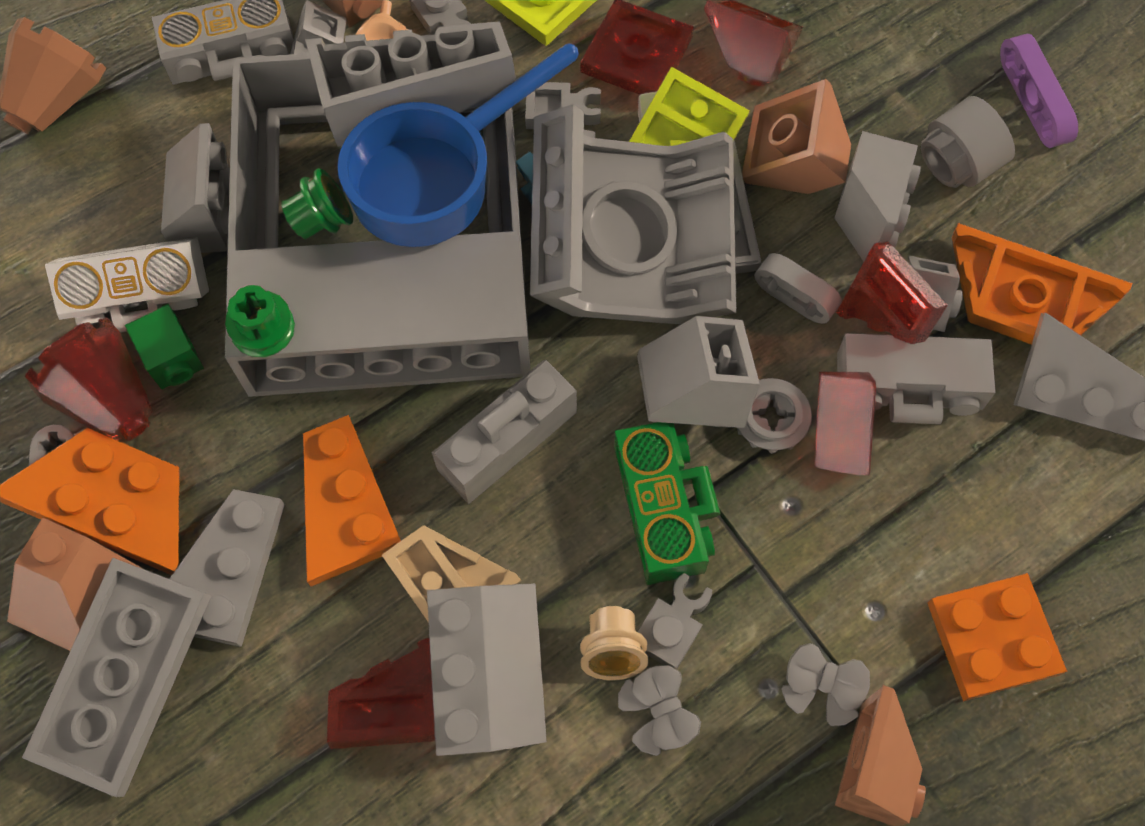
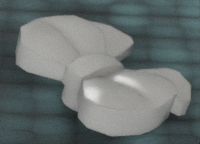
(844, 683)
(658, 690)

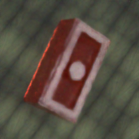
(845, 422)

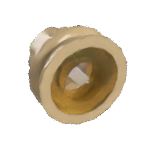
(613, 646)

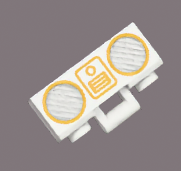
(105, 280)

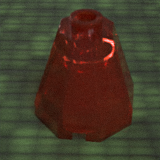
(93, 381)

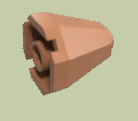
(43, 76)

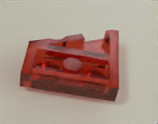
(892, 297)
(385, 704)

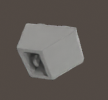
(197, 191)
(877, 192)
(700, 374)

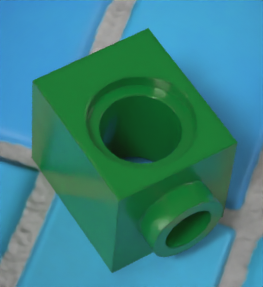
(164, 347)

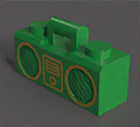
(653, 482)

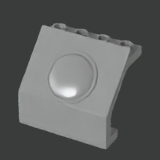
(631, 224)

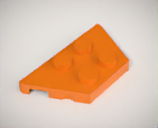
(1013, 284)
(106, 495)

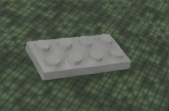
(117, 678)

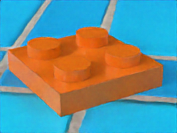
(996, 637)

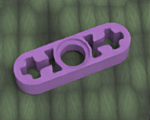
(1039, 90)

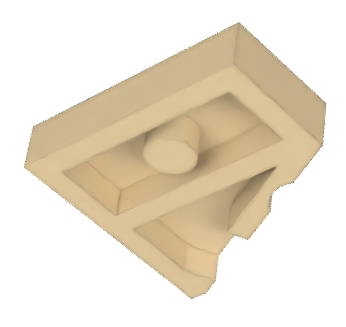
(434, 562)

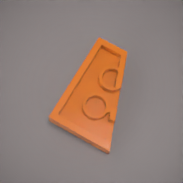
(343, 504)

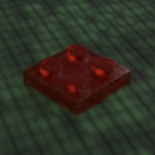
(635, 48)

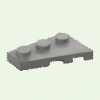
(1081, 382)
(231, 563)

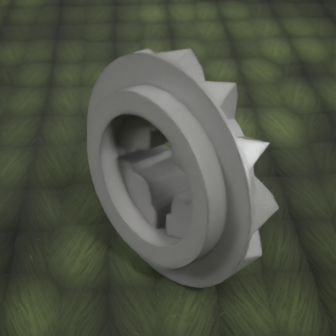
(788, 402)

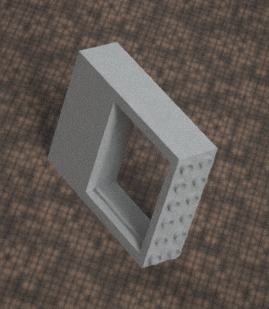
(370, 307)

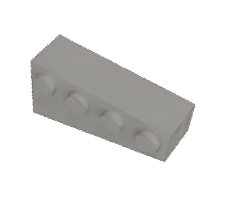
(452, 68)

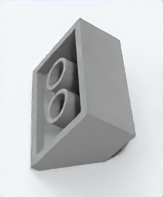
(486, 668)

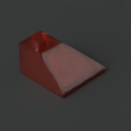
(752, 39)

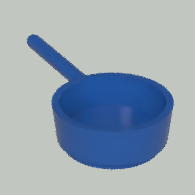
(422, 167)

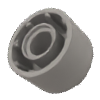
(967, 143)

